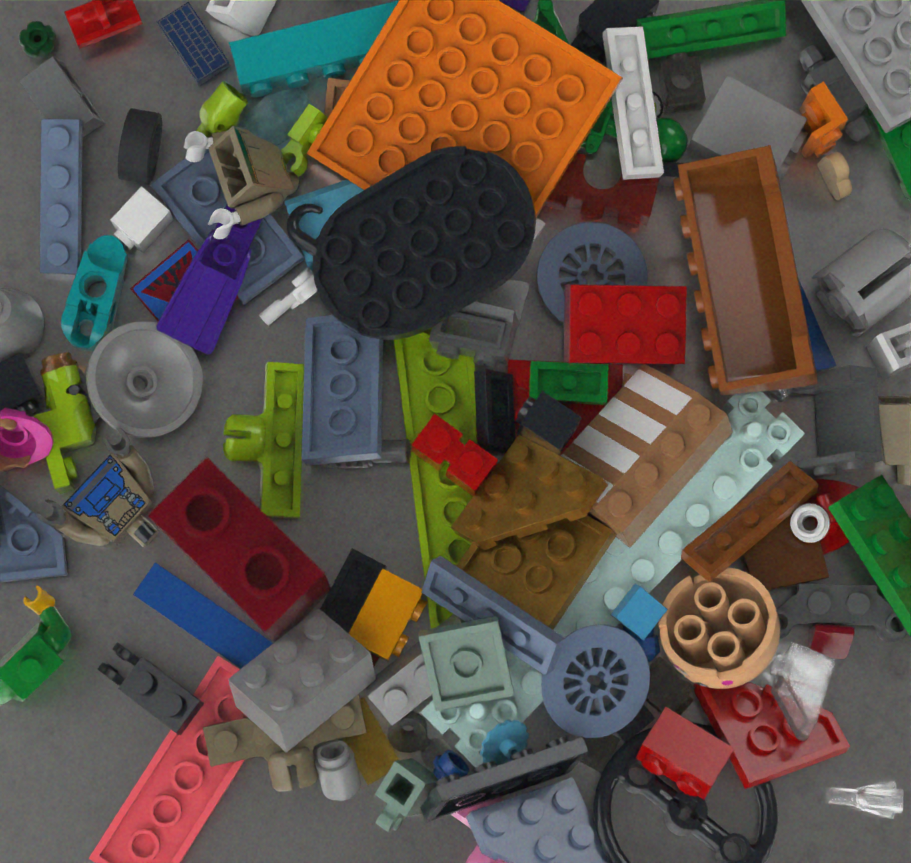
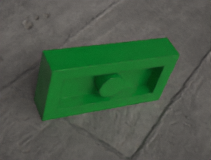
(570, 382)

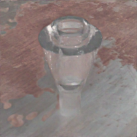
(878, 799)

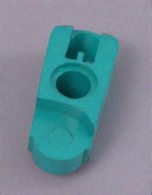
(104, 263)

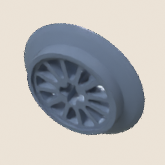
(585, 236)
(621, 708)

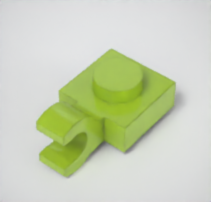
(302, 136)

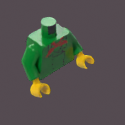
(36, 653)

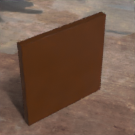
(784, 559)

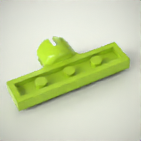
(273, 440)

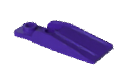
(209, 288)

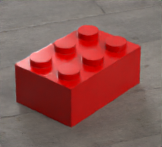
(625, 324)

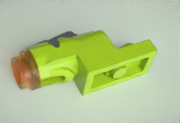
(70, 417)

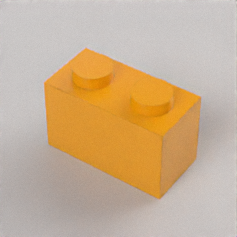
(387, 614)

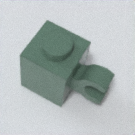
(404, 791)

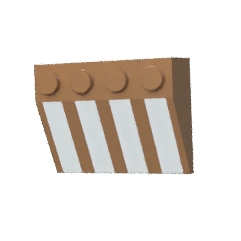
(647, 449)

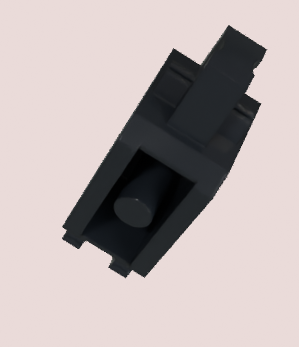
(608, 14)

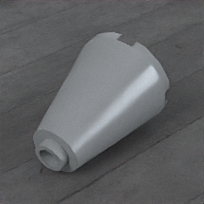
(20, 324)

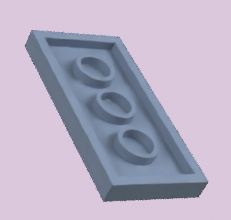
(192, 196)
(341, 394)

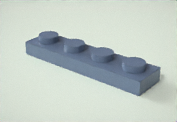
(61, 195)
(474, 601)

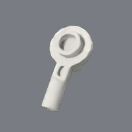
(304, 289)

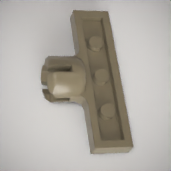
(245, 740)

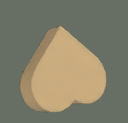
(836, 175)

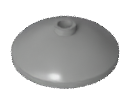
(163, 363)

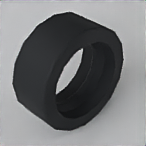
(139, 146)

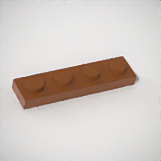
(749, 521)

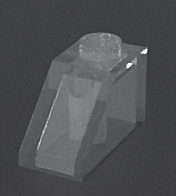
(801, 686)

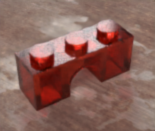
(627, 200)

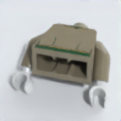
(249, 174)

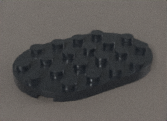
(424, 243)

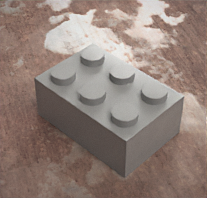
(302, 679)

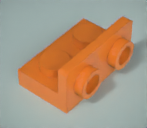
(823, 121)

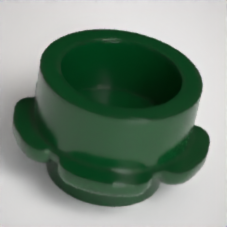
(41, 48)

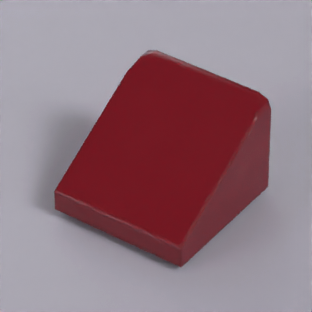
(831, 640)

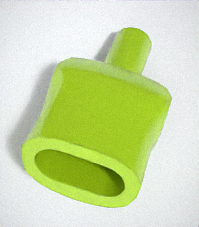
(221, 110)

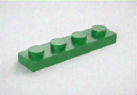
(713, 27)

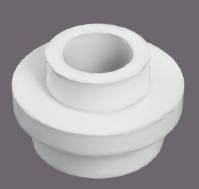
(798, 518)

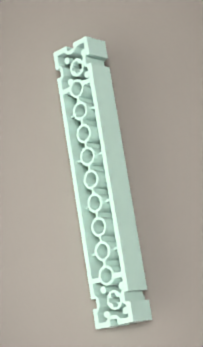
(703, 501)

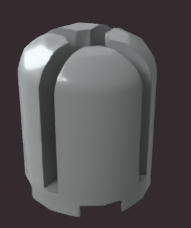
(867, 280)

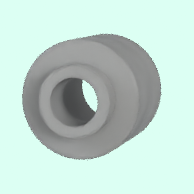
(337, 770)

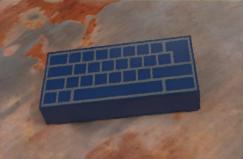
(193, 43)

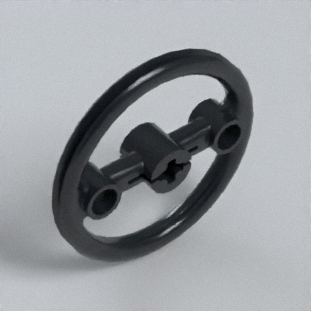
(671, 802)

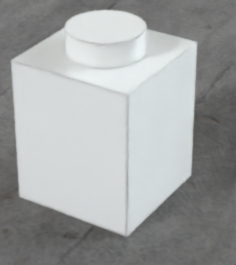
(141, 220)

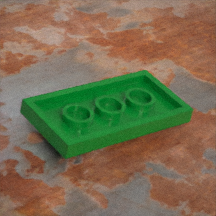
(882, 538)

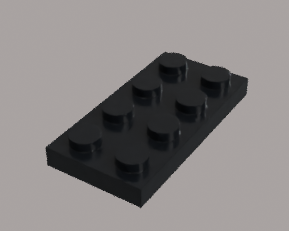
(495, 781)

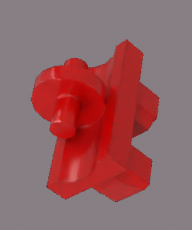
(101, 20)

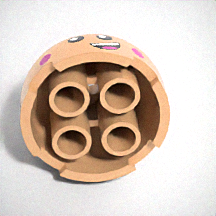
(720, 629)

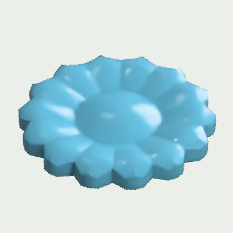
(504, 741)

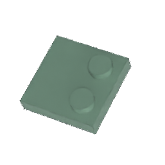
(466, 663)

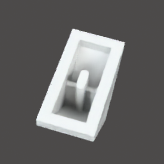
(891, 351)

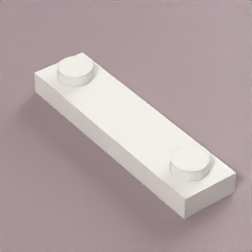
(633, 103)

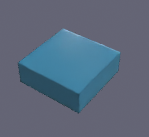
(639, 611)

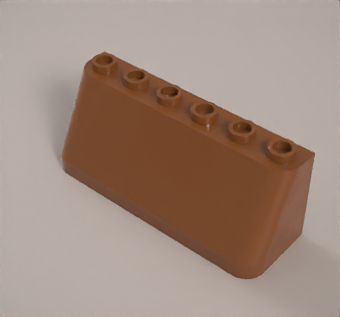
(745, 273)

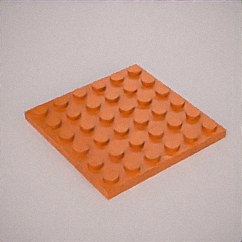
(469, 80)

